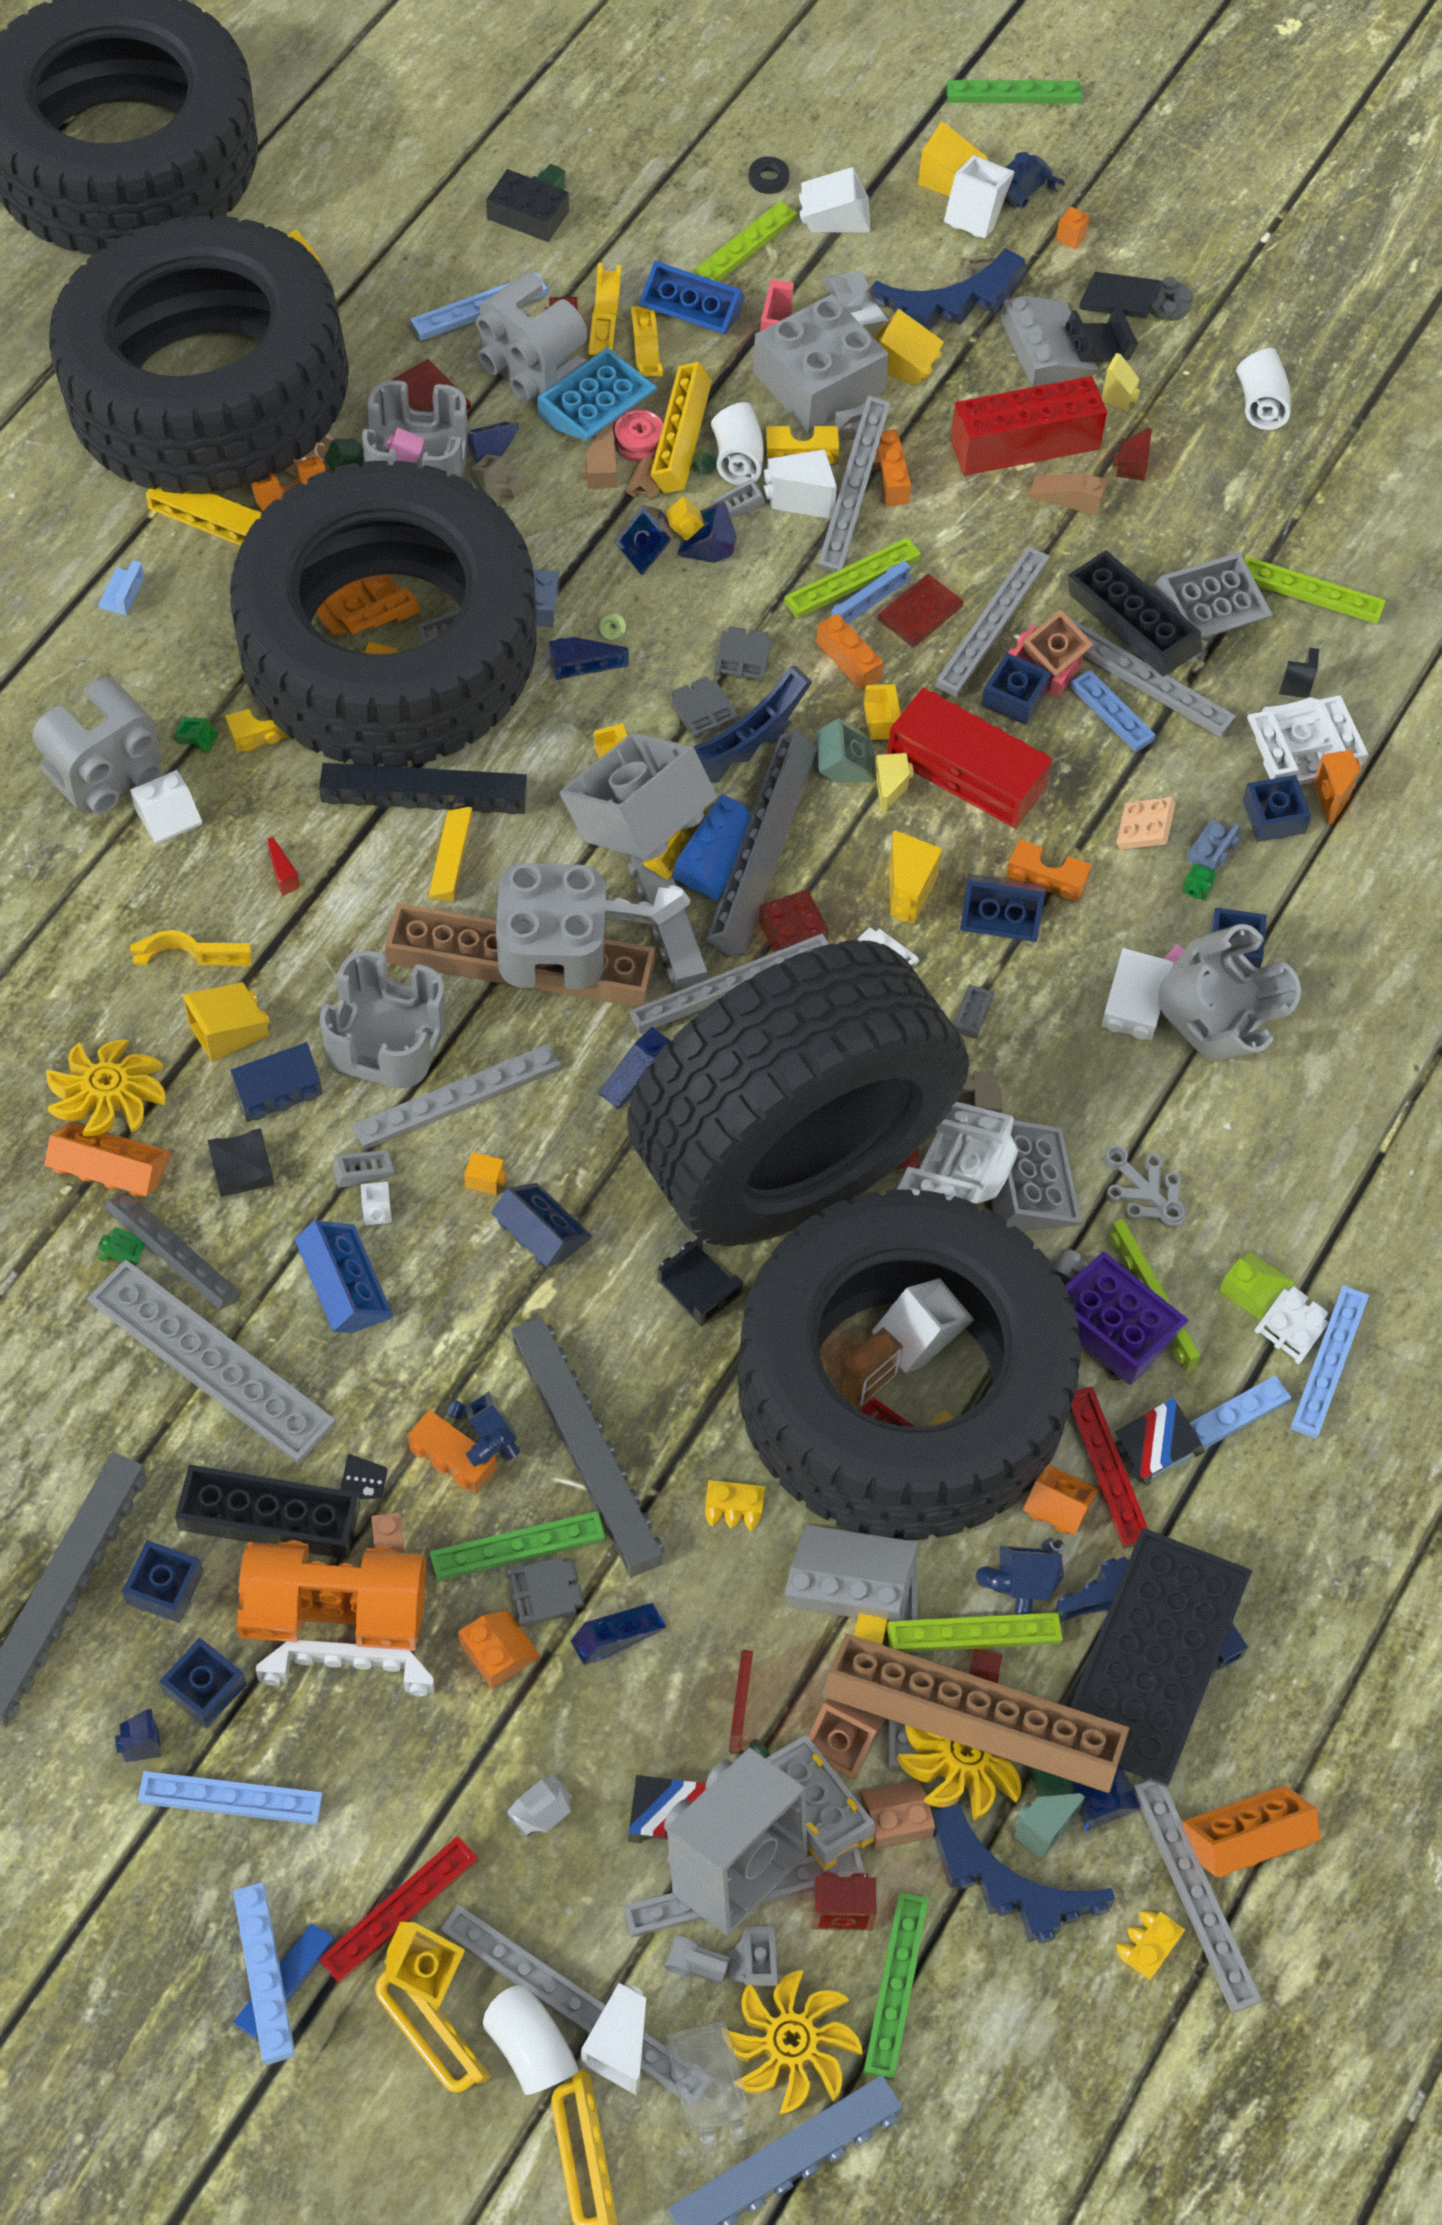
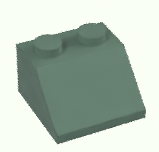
(845, 753)
(1045, 1821)

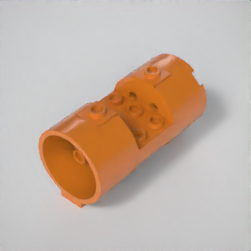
(285, 1589)

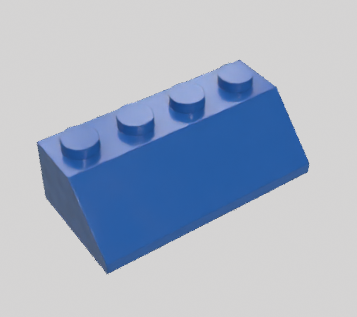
(691, 298)
(713, 848)
(343, 1276)

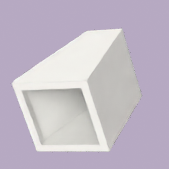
(978, 196)
(835, 203)
(801, 484)
(1134, 994)
(924, 1322)
(617, 2039)

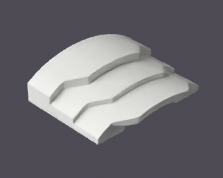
(1300, 732)
(967, 1156)

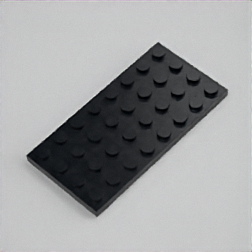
(1160, 1649)

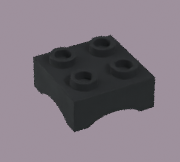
(241, 1163)

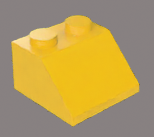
(422, 1962)

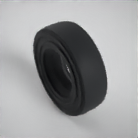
(768, 186)

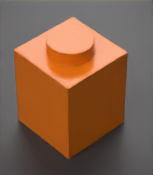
(1072, 227)

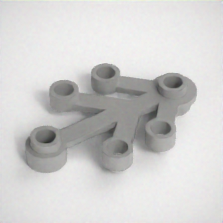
(1146, 1190)

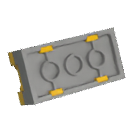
(832, 1812)

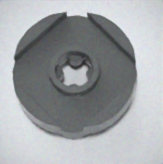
(1181, 298)

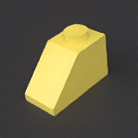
(1120, 384)
(892, 777)

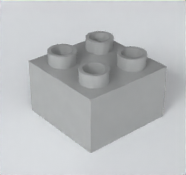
(820, 362)
(639, 795)
(736, 1839)

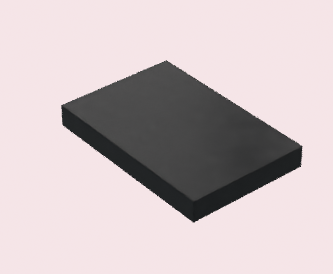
(1122, 292)

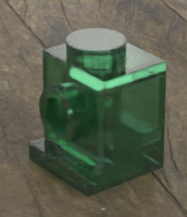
(553, 176)

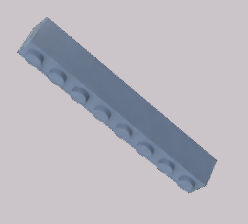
(790, 2157)

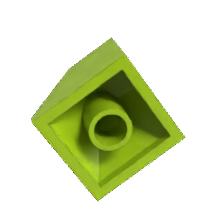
(1254, 1284)

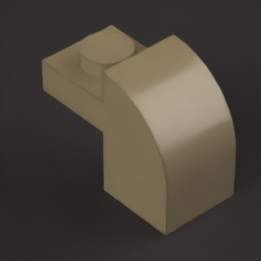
(497, 479)
(982, 1092)

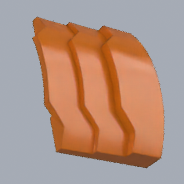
(366, 605)

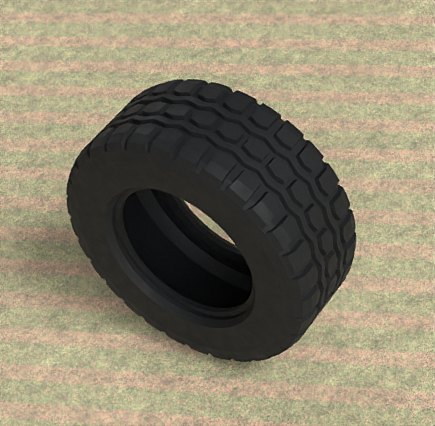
(116, 50)
(212, 424)
(366, 526)
(796, 1091)
(887, 1473)

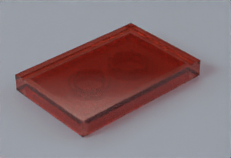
(421, 385)
(920, 610)
(740, 1701)

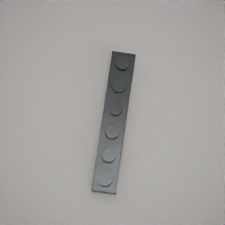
(173, 1250)

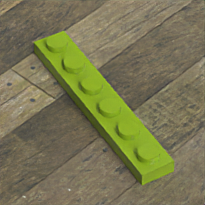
(746, 242)
(850, 578)
(1315, 591)
(1136, 1263)
(974, 1632)

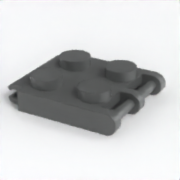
(743, 653)
(703, 706)
(546, 1591)

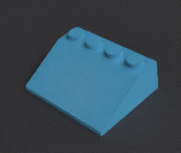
(593, 396)

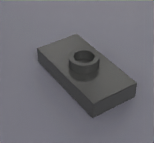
(973, 1011)

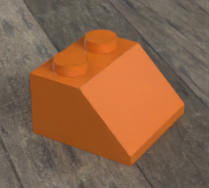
(1336, 781)
(1060, 1500)
(497, 1647)

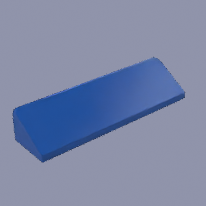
(294, 1970)

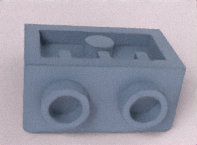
(1213, 844)

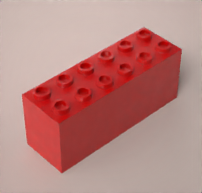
(1028, 425)
(970, 757)

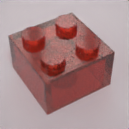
(791, 920)
(844, 1902)

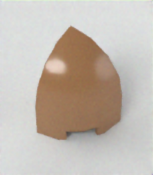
(641, 480)

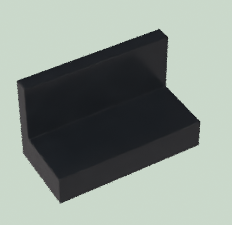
(1300, 676)

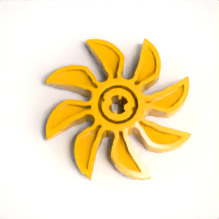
(105, 1087)
(960, 1767)
(796, 2026)

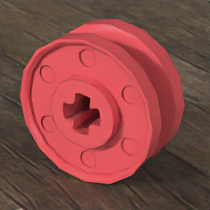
(637, 434)

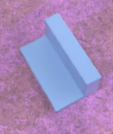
(122, 589)

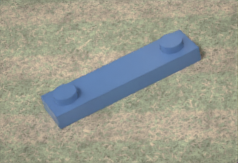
(873, 593)
(1112, 711)

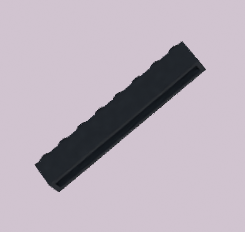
(423, 788)

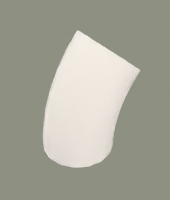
(1265, 389)
(738, 443)
(529, 2040)

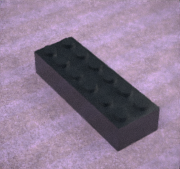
(1135, 613)
(267, 1510)

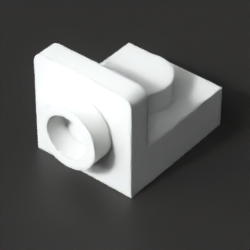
(376, 1203)

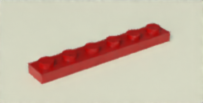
(1107, 1466)
(399, 1907)

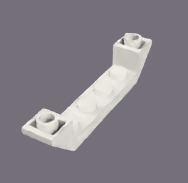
(666, 904)
(277, 1665)

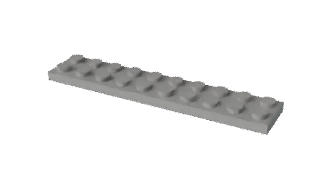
(212, 1361)

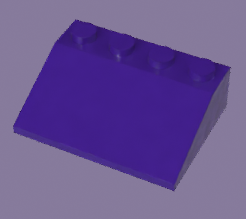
(1121, 1318)

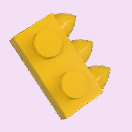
(734, 1501)
(1151, 1944)

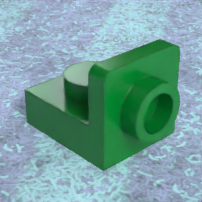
(196, 731)
(1199, 882)
(120, 1246)

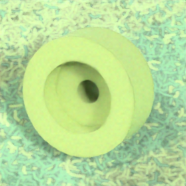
(612, 626)

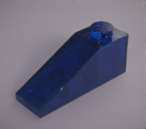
(581, 656)
(625, 1077)
(616, 1632)

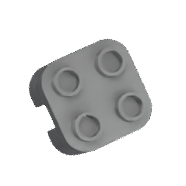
(526, 348)
(443, 429)
(103, 762)
(551, 919)
(1223, 998)
(383, 1026)

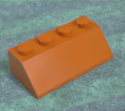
(107, 1159)
(1252, 1830)

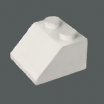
(165, 807)

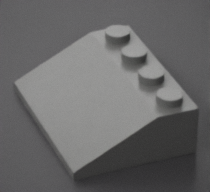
(1041, 340)
(1215, 595)
(1040, 1182)
(851, 1573)

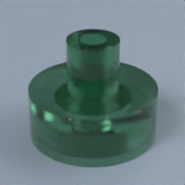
(704, 461)

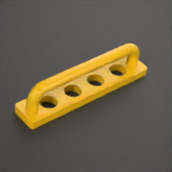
(474, 2067)
(594, 2148)

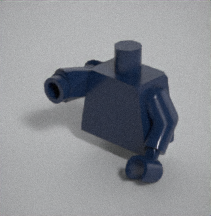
(1028, 177)
(492, 1427)
(1025, 1573)

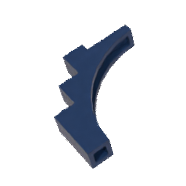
(954, 303)
(761, 725)
(1099, 1596)
(1004, 1890)

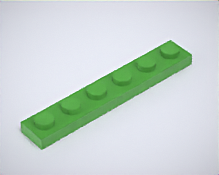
(1013, 91)
(517, 1546)
(896, 1986)

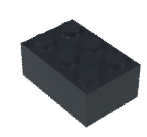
(527, 205)

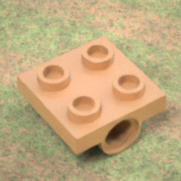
(1146, 823)

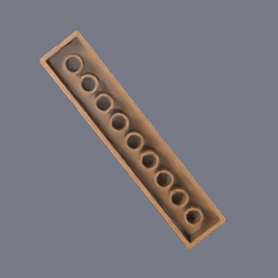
(468, 949)
(976, 1712)

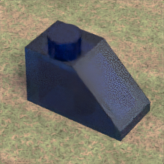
(139, 1737)

